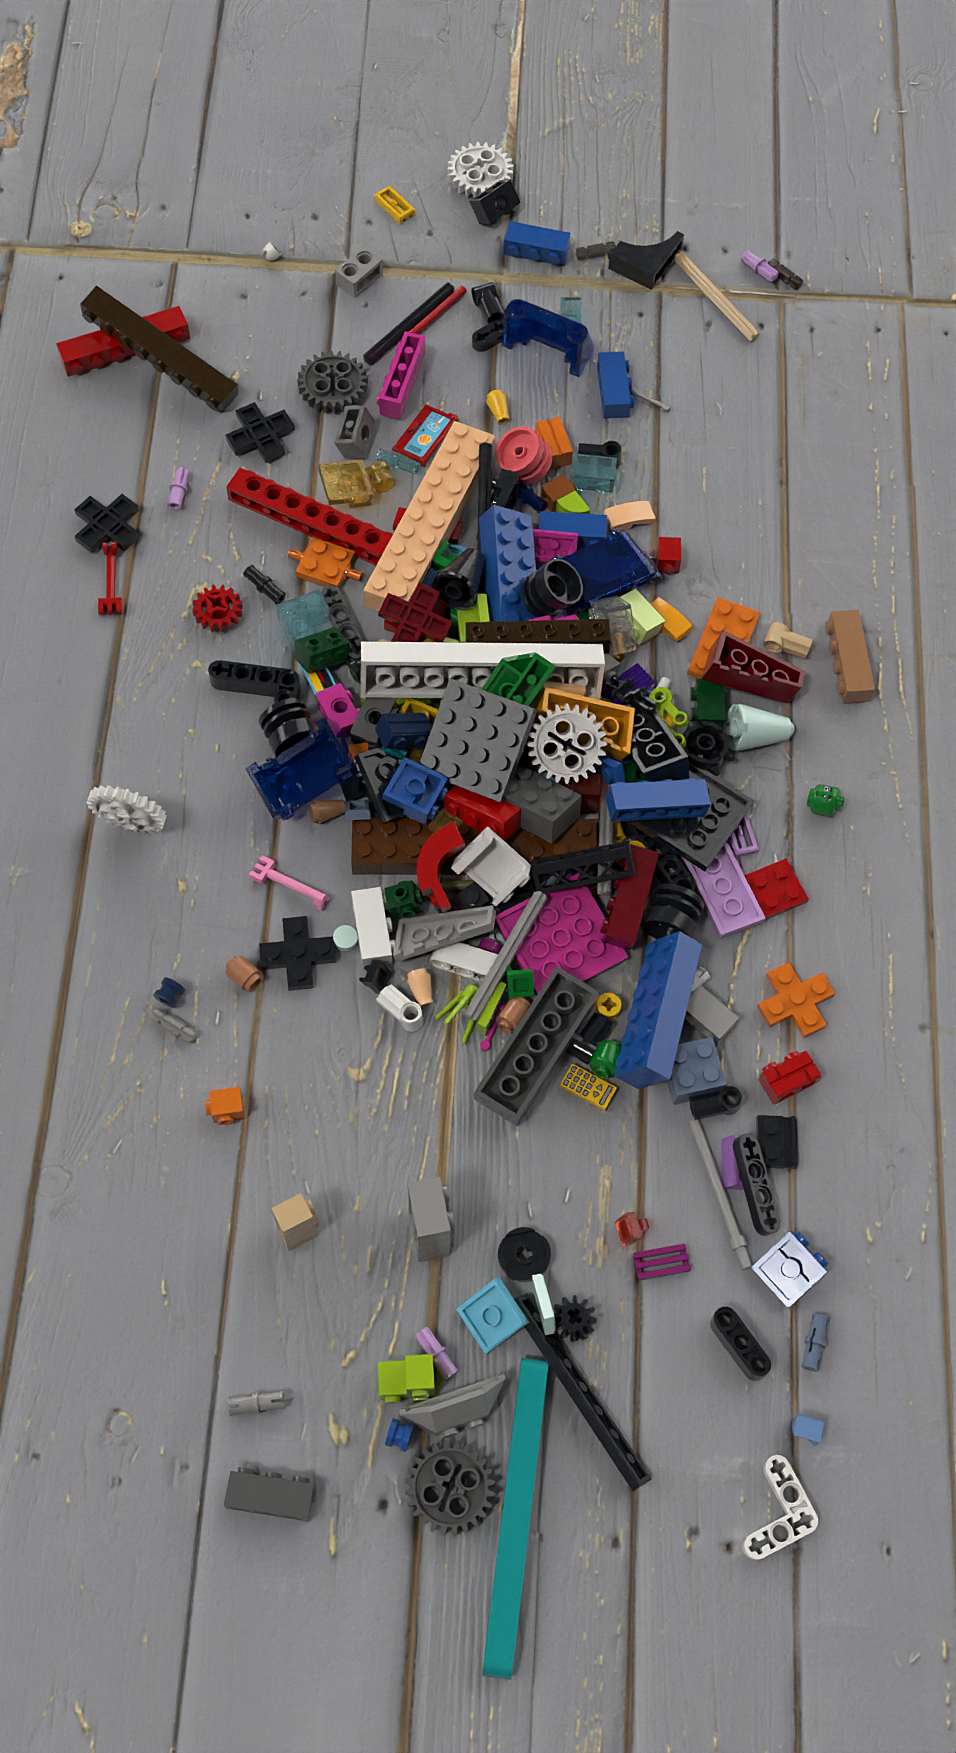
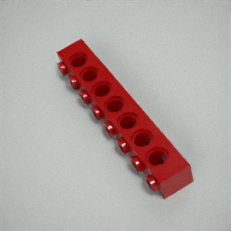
(297, 512)

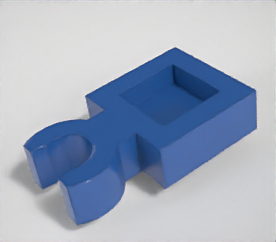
(611, 770)

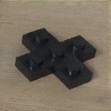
(260, 432)
(107, 523)
(297, 953)

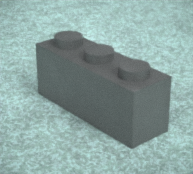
(269, 1494)

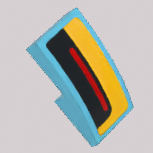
(318, 680)

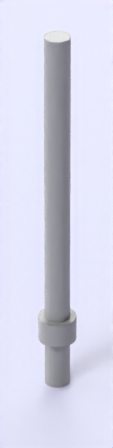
(737, 1240)

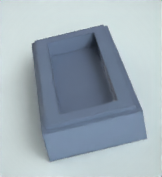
(357, 810)

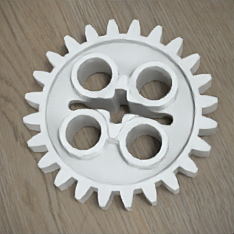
(478, 168)
(555, 762)
(126, 809)

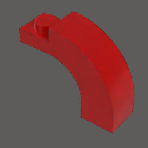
(433, 854)

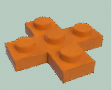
(796, 1000)

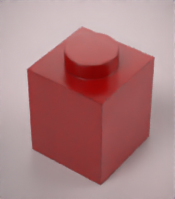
(668, 554)

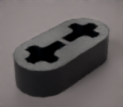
(488, 334)

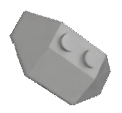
(455, 1409)

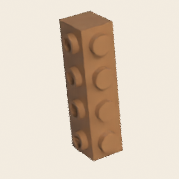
(850, 656)

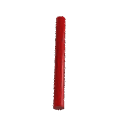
(433, 315)

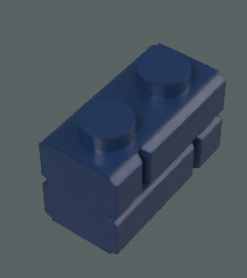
(403, 730)

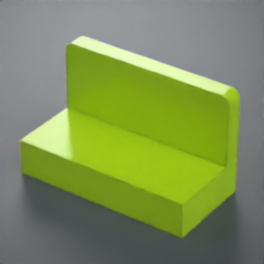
(472, 614)

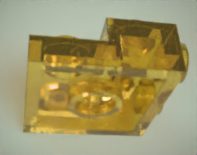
(347, 483)

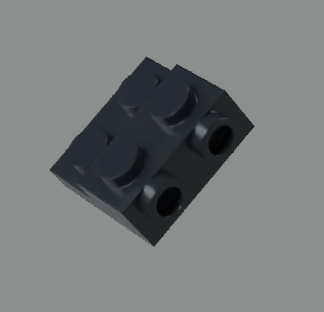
(505, 489)

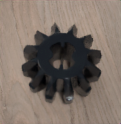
(562, 1317)

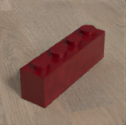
(629, 899)

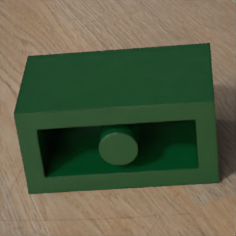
(708, 702)

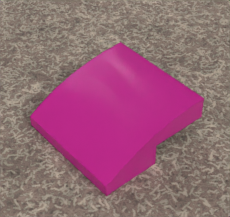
(552, 543)

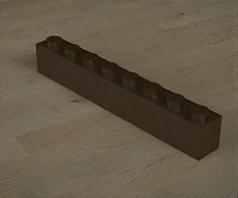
(158, 349)

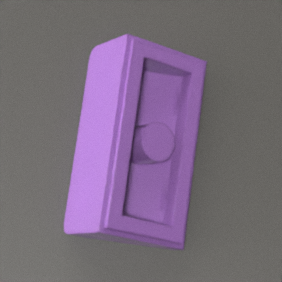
(730, 1173)

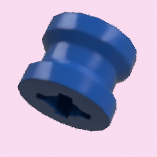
(399, 1435)

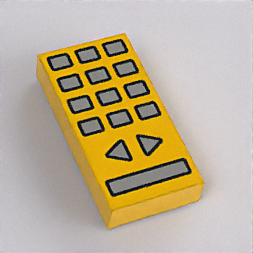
(588, 1087)

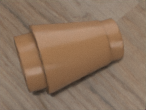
(325, 809)

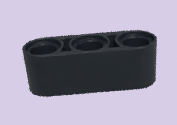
(739, 1330)

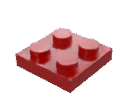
(776, 888)

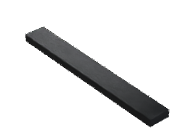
(584, 1397)

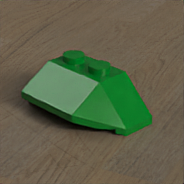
(519, 677)

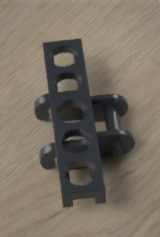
(630, 697)

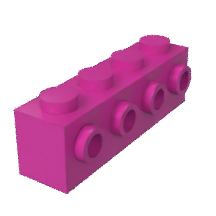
(401, 375)

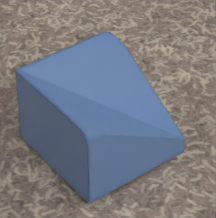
(807, 1428)

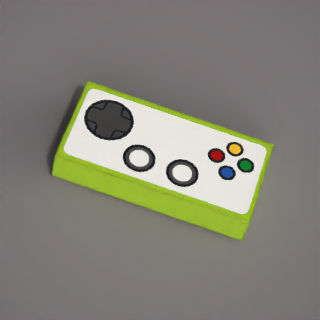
(491, 1008)

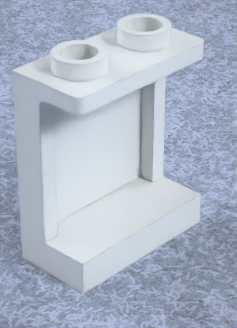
(493, 865)

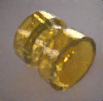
(381, 476)

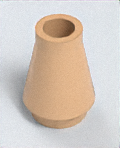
(420, 985)

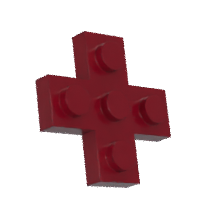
(416, 616)

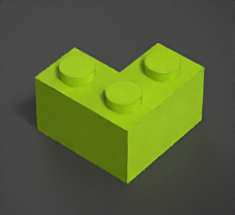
(406, 1379)

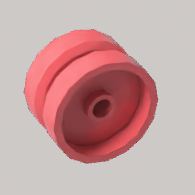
(524, 454)

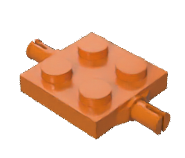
(325, 563)

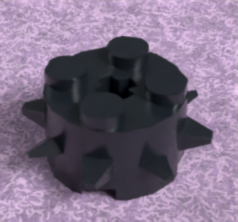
(707, 745)

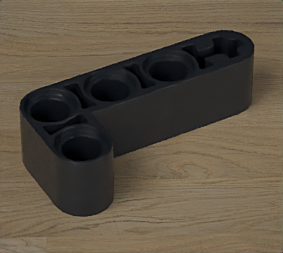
(221, 672)

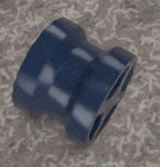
(169, 992)

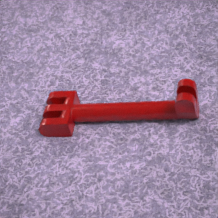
(110, 600)

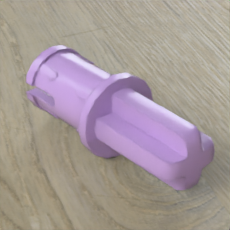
(759, 266)
(178, 489)
(440, 1358)

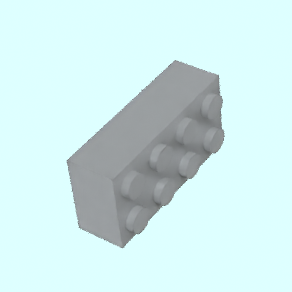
(430, 1219)

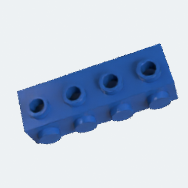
(657, 800)

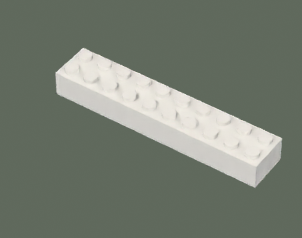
(426, 667)

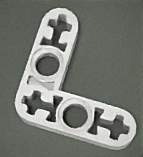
(791, 1510)

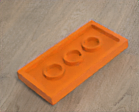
(726, 617)

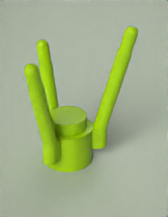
(464, 999)

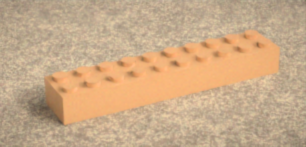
(429, 516)

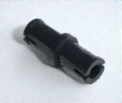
(264, 584)

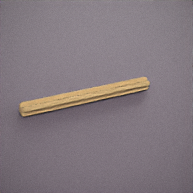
(716, 296)

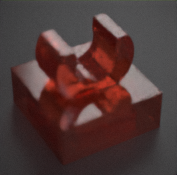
(630, 1228)

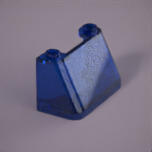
(528, 321)
(609, 568)
(304, 770)

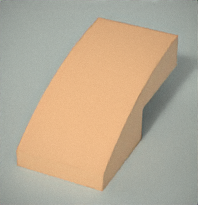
(627, 514)

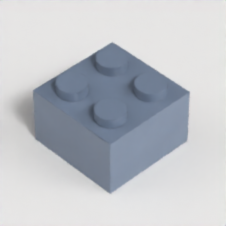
(695, 1071)

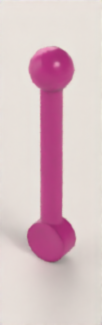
(485, 1045)

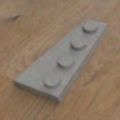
(435, 931)

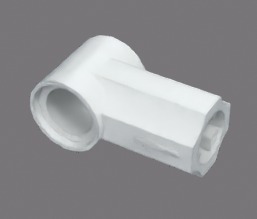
(400, 1007)

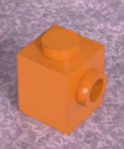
(225, 1105)

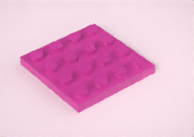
(563, 936)

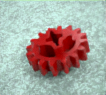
(217, 608)

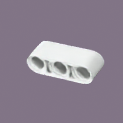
(463, 960)

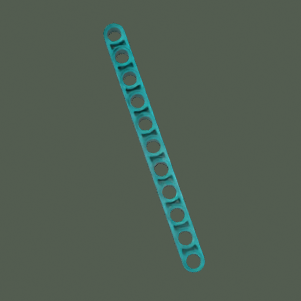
(515, 1520)

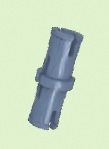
(815, 1342)

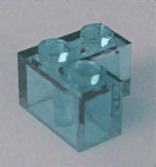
(302, 615)

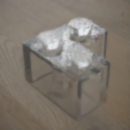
(621, 623)

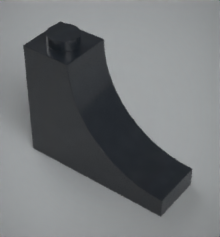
(645, 263)

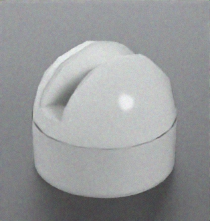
(271, 252)

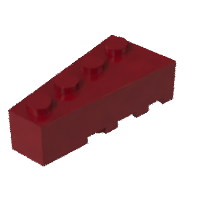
(751, 669)

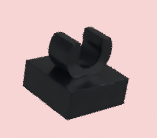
(377, 976)

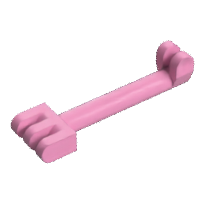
(268, 872)

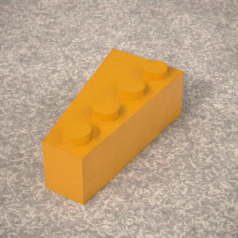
(615, 719)

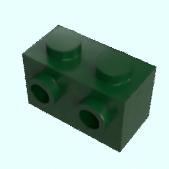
(322, 650)

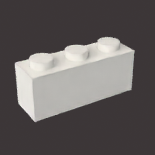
(372, 926)

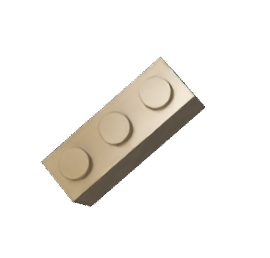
(295, 1221)

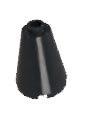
(460, 580)

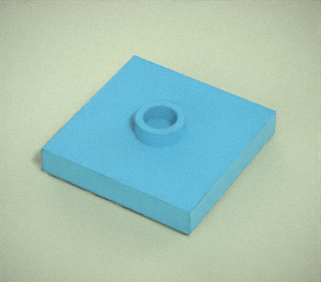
(492, 1315)

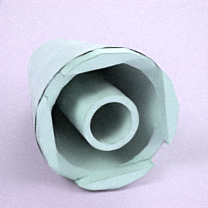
(756, 727)

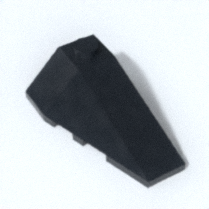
(656, 748)

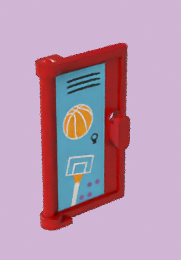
(429, 430)

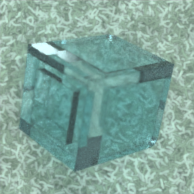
(571, 308)

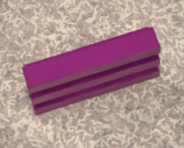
(658, 1252)

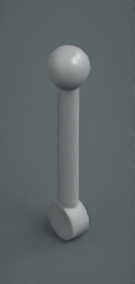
(664, 406)

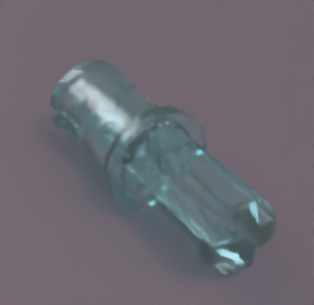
(397, 461)

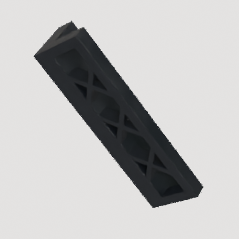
(583, 858)

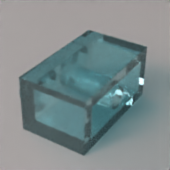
(593, 472)

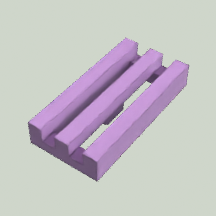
(744, 849)

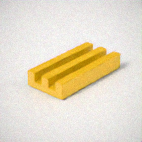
(391, 205)

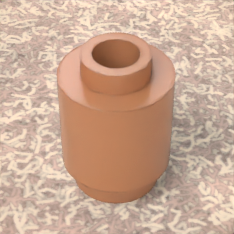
(243, 973)
(512, 1014)

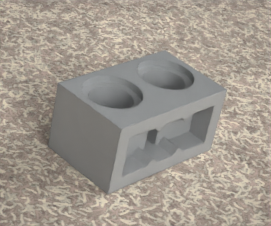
(359, 272)

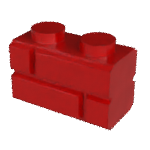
(789, 1077)

